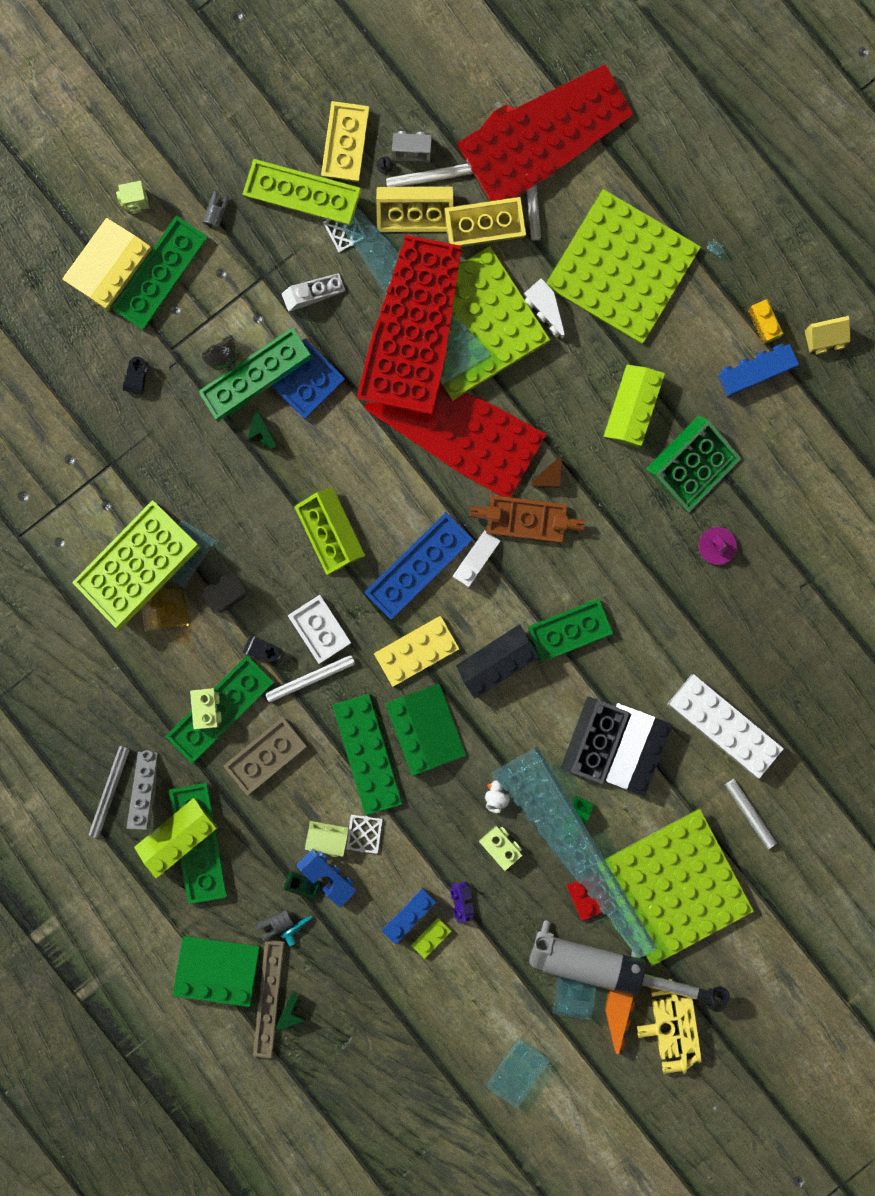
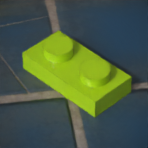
(431, 937)

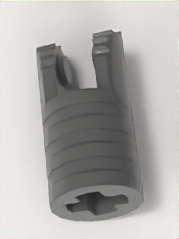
(215, 213)
(279, 923)

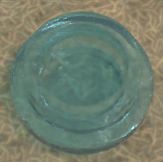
(715, 247)

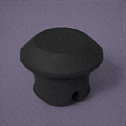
(384, 164)

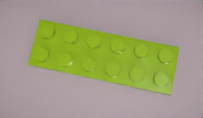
(302, 192)

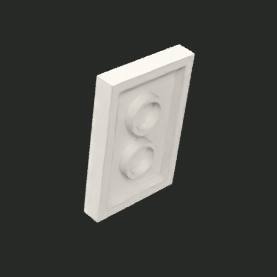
(319, 629)

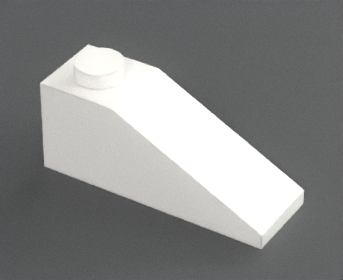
(476, 559)

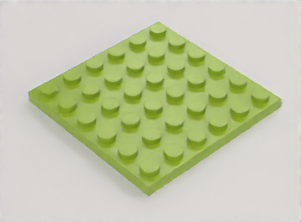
(622, 266)
(494, 315)
(679, 885)

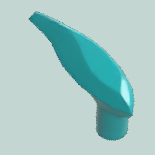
(288, 933)

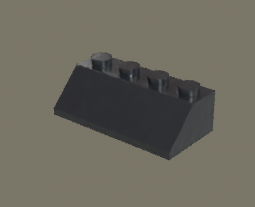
(497, 661)
(595, 740)

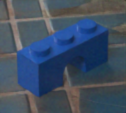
(315, 866)
(408, 916)

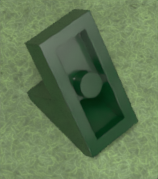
(257, 429)
(301, 885)
(288, 1017)

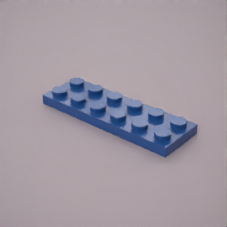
(418, 566)

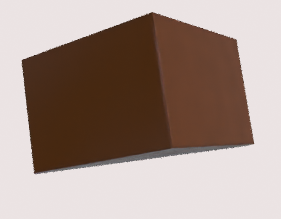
(550, 476)

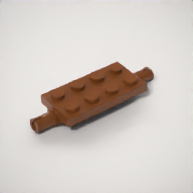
(526, 518)

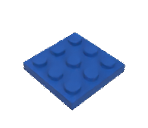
(309, 384)

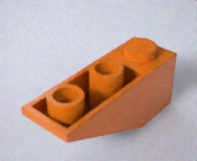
(617, 1012)

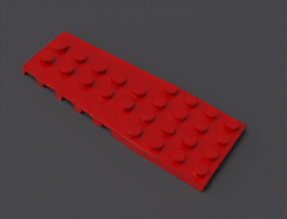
(544, 134)
(413, 328)
(469, 438)

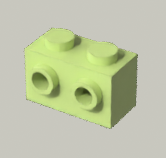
(133, 197)
(204, 708)
(326, 838)
(500, 847)

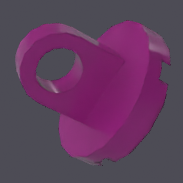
(717, 546)

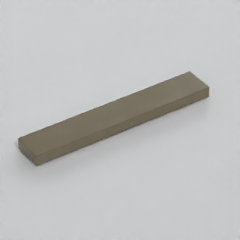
(268, 998)

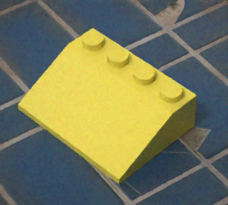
(107, 264)

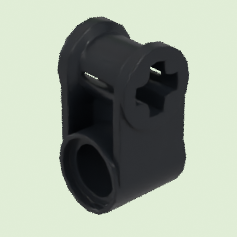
(135, 380)
(258, 649)

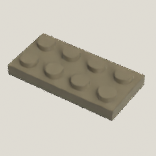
(264, 756)

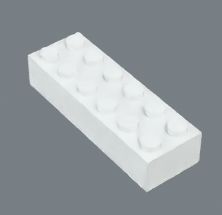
(725, 726)

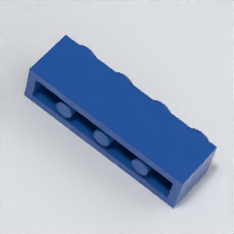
(757, 370)

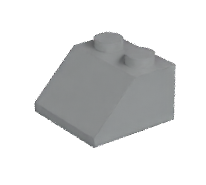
(411, 147)

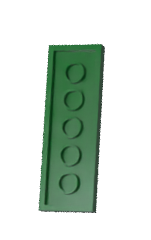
(159, 273)
(255, 374)
(237, 693)
(367, 754)
(202, 864)

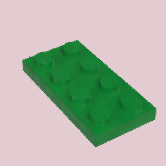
(570, 630)

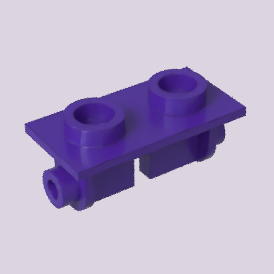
(463, 911)

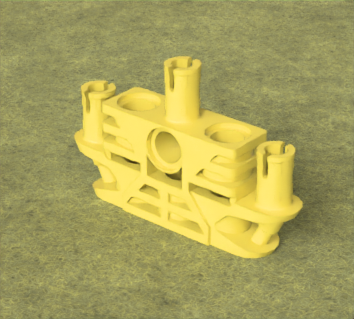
(667, 1041)

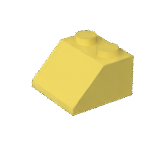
(828, 335)

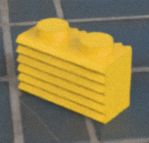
(765, 321)

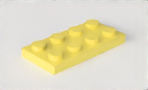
(345, 141)
(416, 651)

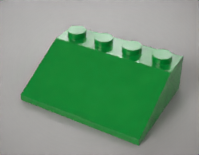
(693, 463)
(425, 729)
(216, 971)

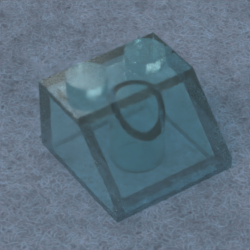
(573, 998)

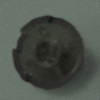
(222, 354)

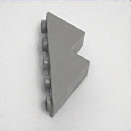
(143, 791)

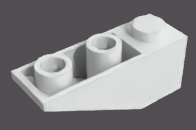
(312, 291)
(544, 302)

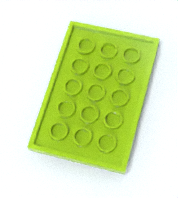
(136, 565)

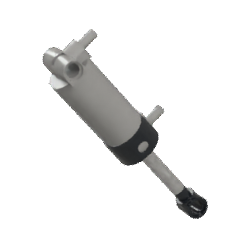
(610, 970)

